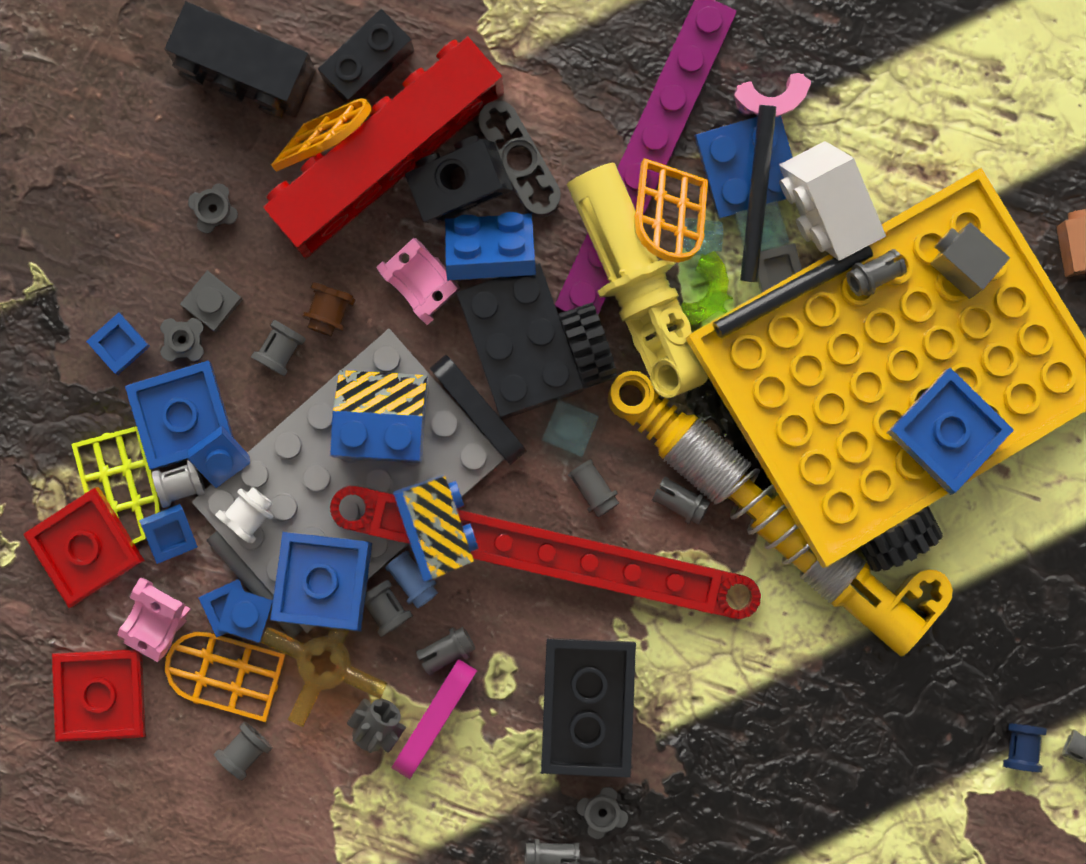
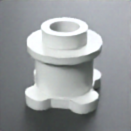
(247, 513)

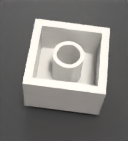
(831, 201)

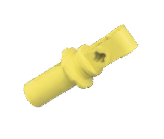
(637, 282)

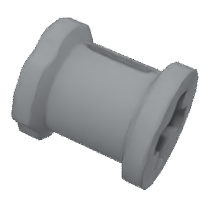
(178, 483)

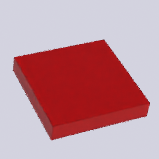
(83, 547)
(98, 695)

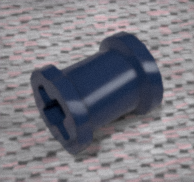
(1025, 747)

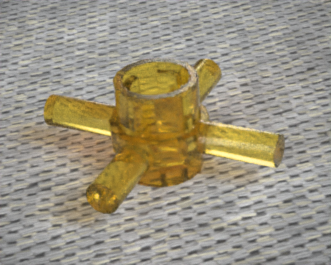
(314, 680)

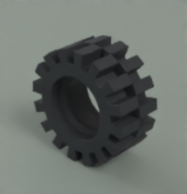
(588, 345)
(903, 541)

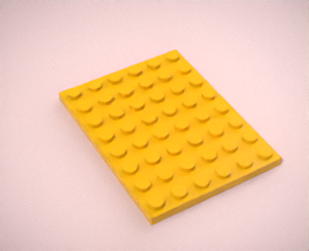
(839, 369)

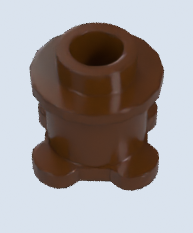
(327, 309)

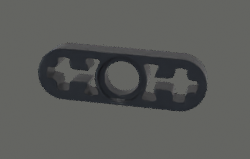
(478, 409)

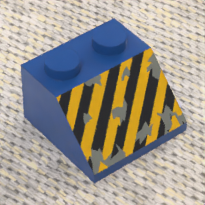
(379, 416)
(435, 526)

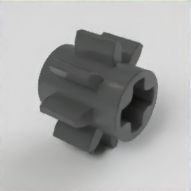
(376, 725)

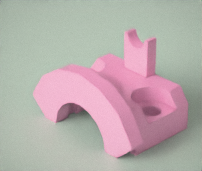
(748, 99)
(419, 279)
(152, 620)

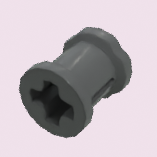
(278, 348)
(385, 608)
(243, 751)

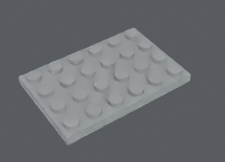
(301, 477)

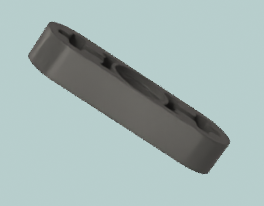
(544, 181)

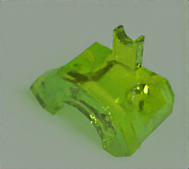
(717, 282)

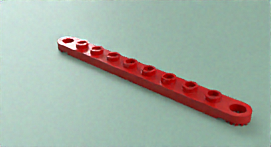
(568, 557)

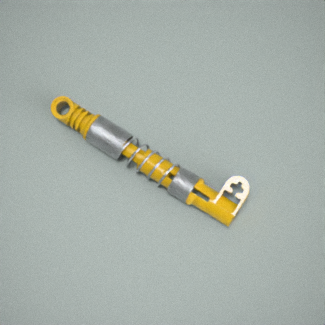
(720, 475)

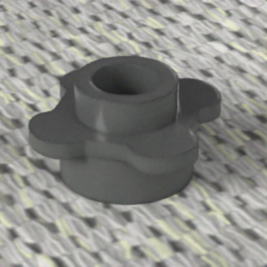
(216, 196)
(191, 348)
(599, 825)

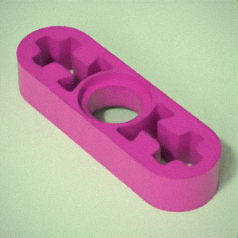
(434, 719)

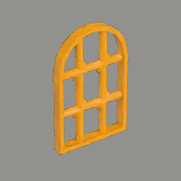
(295, 152)
(682, 203)
(235, 688)

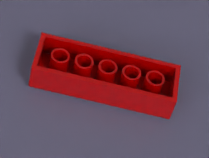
(385, 146)

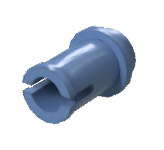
(410, 580)

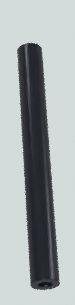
(758, 193)
(788, 292)

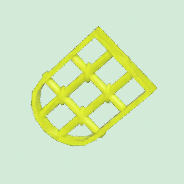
(125, 469)

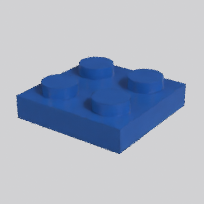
(729, 160)
(489, 246)
(176, 412)
(950, 431)
(321, 581)

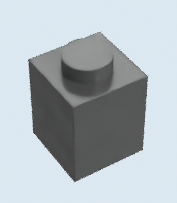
(968, 259)

